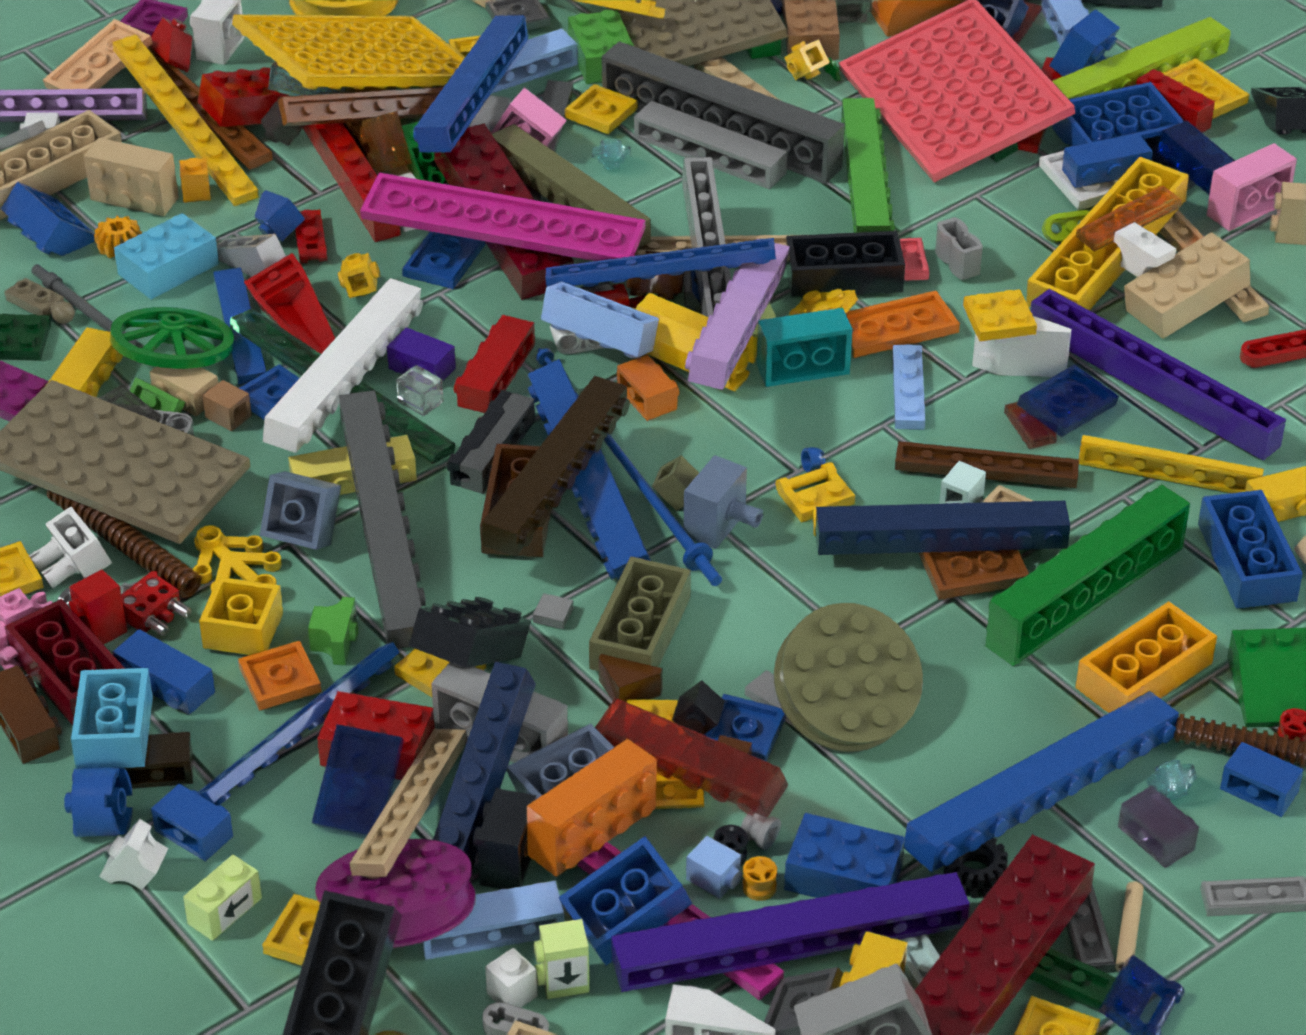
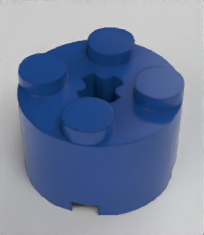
(99, 802)

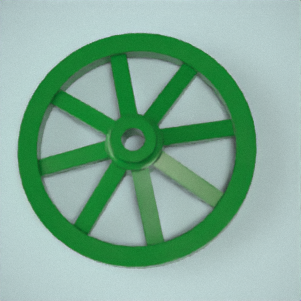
(172, 327)

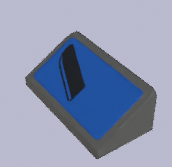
(691, 292)

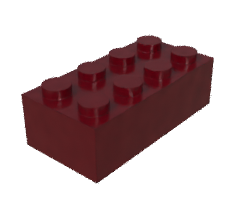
(54, 649)

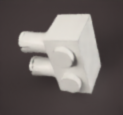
(76, 544)

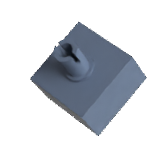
(718, 502)
(300, 510)

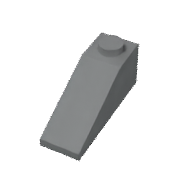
(250, 252)

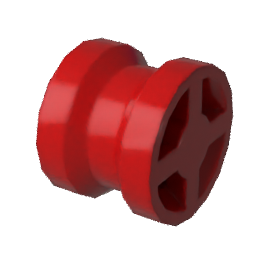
(1293, 724)

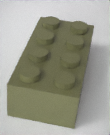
(641, 613)

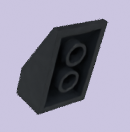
(1282, 107)

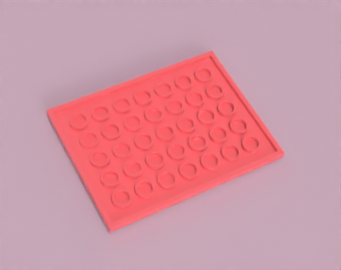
(956, 89)

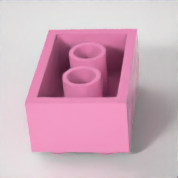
(1248, 186)

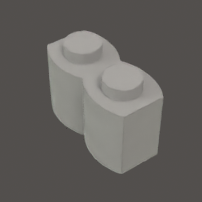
(958, 248)

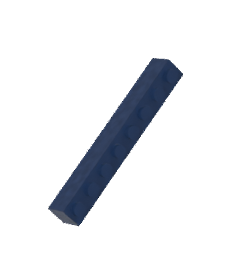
(942, 527)

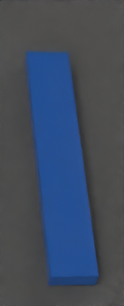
(233, 301)

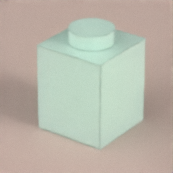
(963, 484)

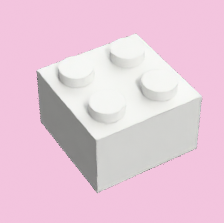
(213, 31)

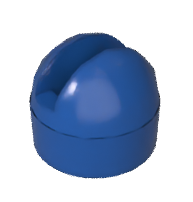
(812, 458)

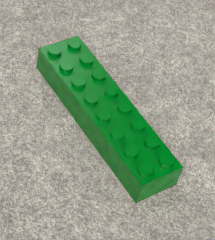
(1086, 575)

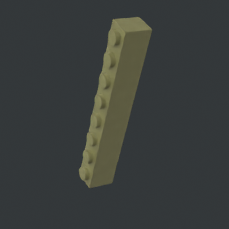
(560, 179)

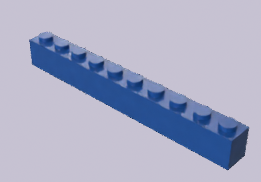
(471, 84)
(595, 484)
(1039, 781)

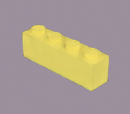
(335, 467)

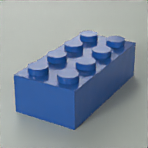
(1249, 549)

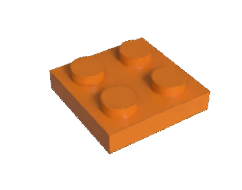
(279, 675)

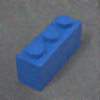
(1103, 159)
(173, 675)

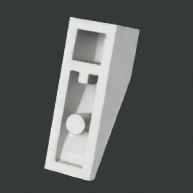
(706, 1013)

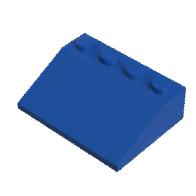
(1117, 114)

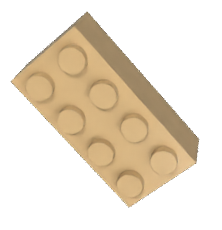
(1187, 285)

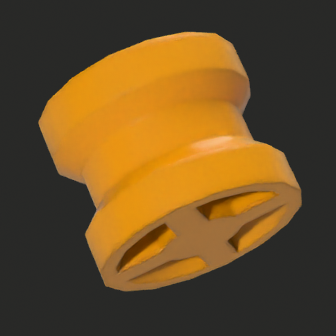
(759, 878)

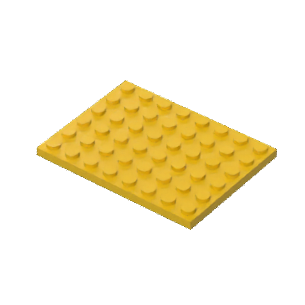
(353, 50)

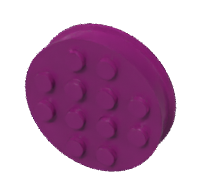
(424, 884)

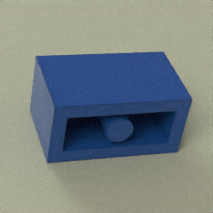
(1261, 779)
(192, 822)

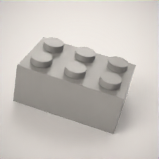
(868, 1006)

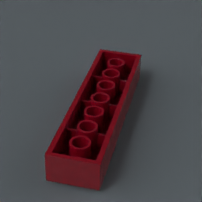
(482, 165)
(1004, 939)

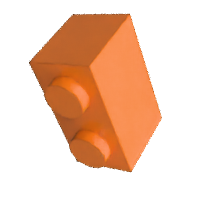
(648, 387)

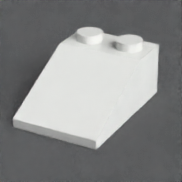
(1028, 355)

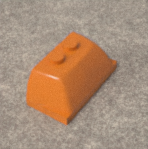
(900, 15)

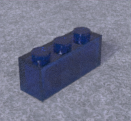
(1192, 153)

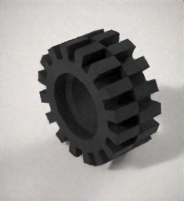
(980, 880)

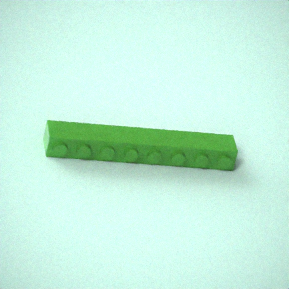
(866, 166)

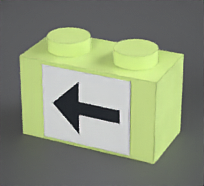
(222, 897)
(562, 959)

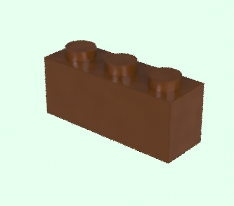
(26, 717)

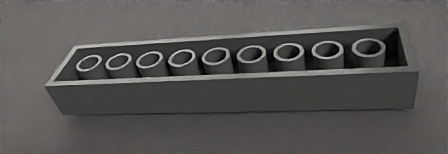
(811, 140)

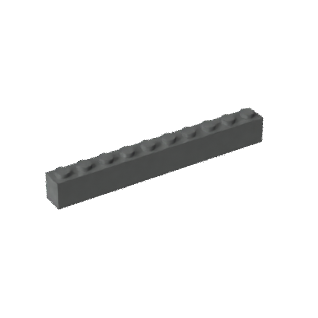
(381, 515)

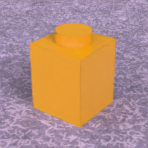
(195, 180)

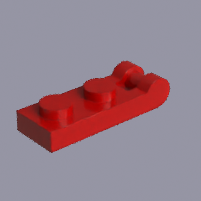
(311, 237)

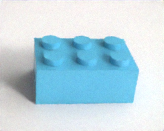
(166, 256)
(112, 718)

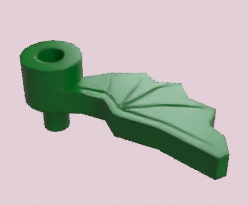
(833, 70)

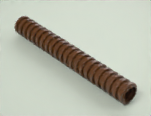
(135, 546)
(1231, 737)

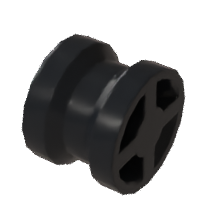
(733, 838)

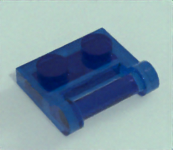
(1131, 994)

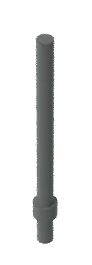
(55, 283)

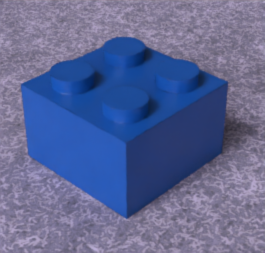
(1085, 44)

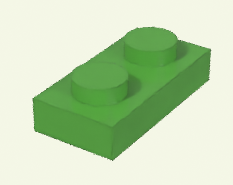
(156, 397)

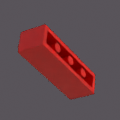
(495, 363)

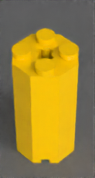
(677, 334)

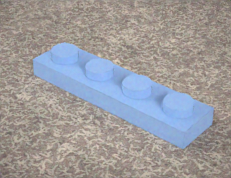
(908, 387)

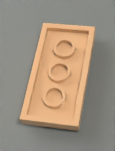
(95, 61)

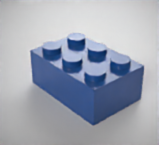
(841, 858)
(625, 896)

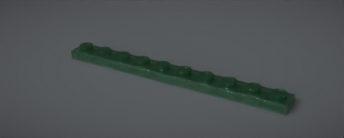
(300, 356)

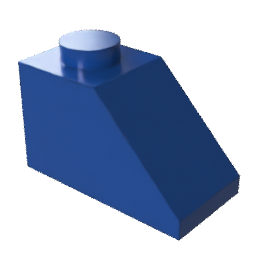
(277, 215)

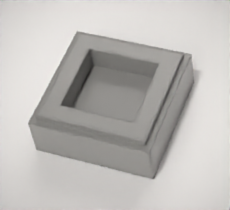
(553, 611)

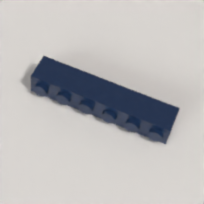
(485, 755)

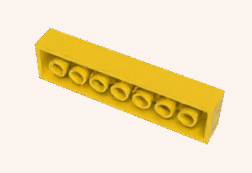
(1085, 274)

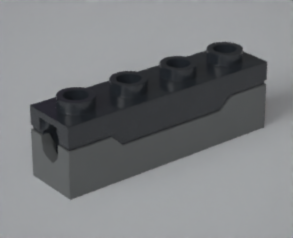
(503, 423)

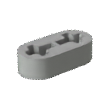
(510, 1013)

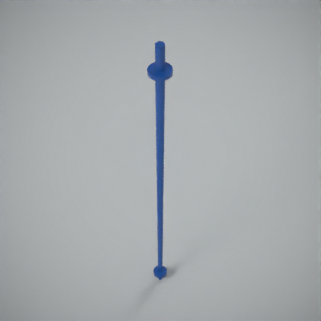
(696, 555)

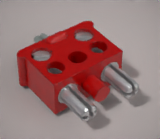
(150, 602)

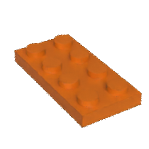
(900, 323)

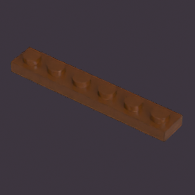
(996, 464)

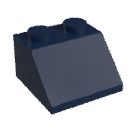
(1007, 13)

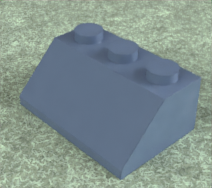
(558, 761)

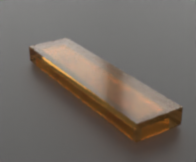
(1141, 211)

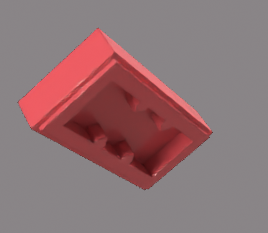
(915, 259)

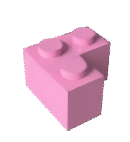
(532, 117)

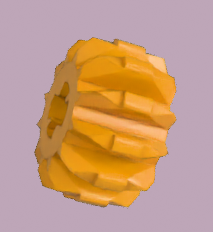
(115, 232)

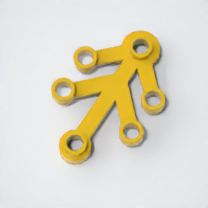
(213, 541)

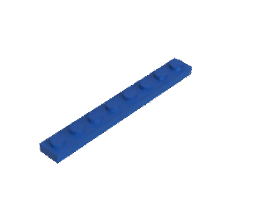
(671, 262)
(289, 732)

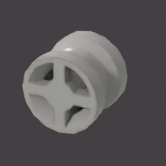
(761, 829)

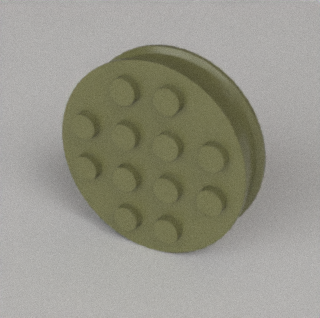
(848, 677)

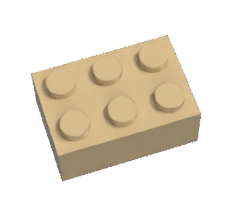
(131, 176)

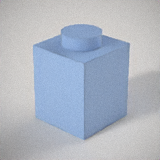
(713, 867)

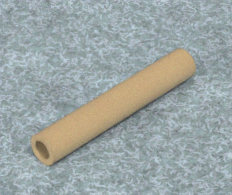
(1129, 923)

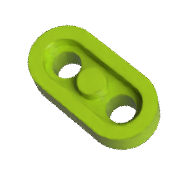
(1065, 221)

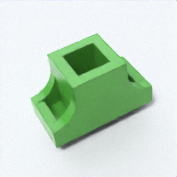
(334, 629)

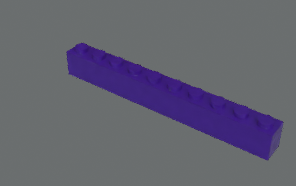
(1164, 377)
(787, 931)

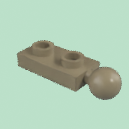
(40, 301)

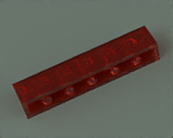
(696, 758)

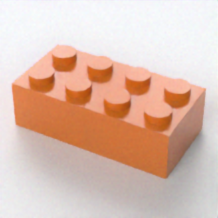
(591, 807)

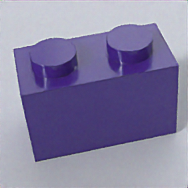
(418, 349)

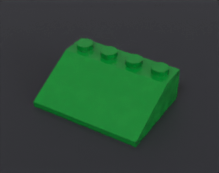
(1268, 673)

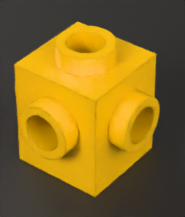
(806, 60)
(359, 275)

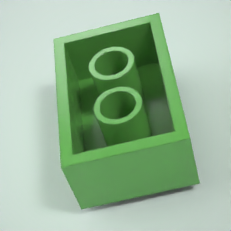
(594, 37)

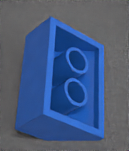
(46, 221)

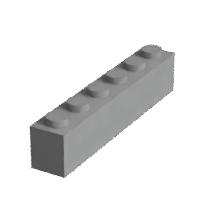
(698, 138)

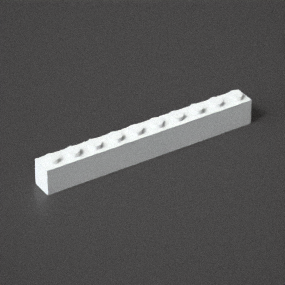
(341, 366)

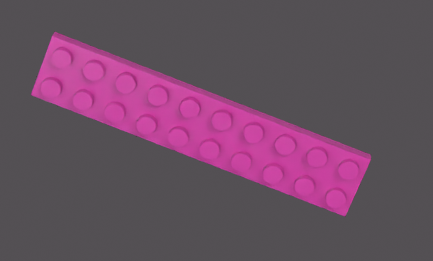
(501, 219)

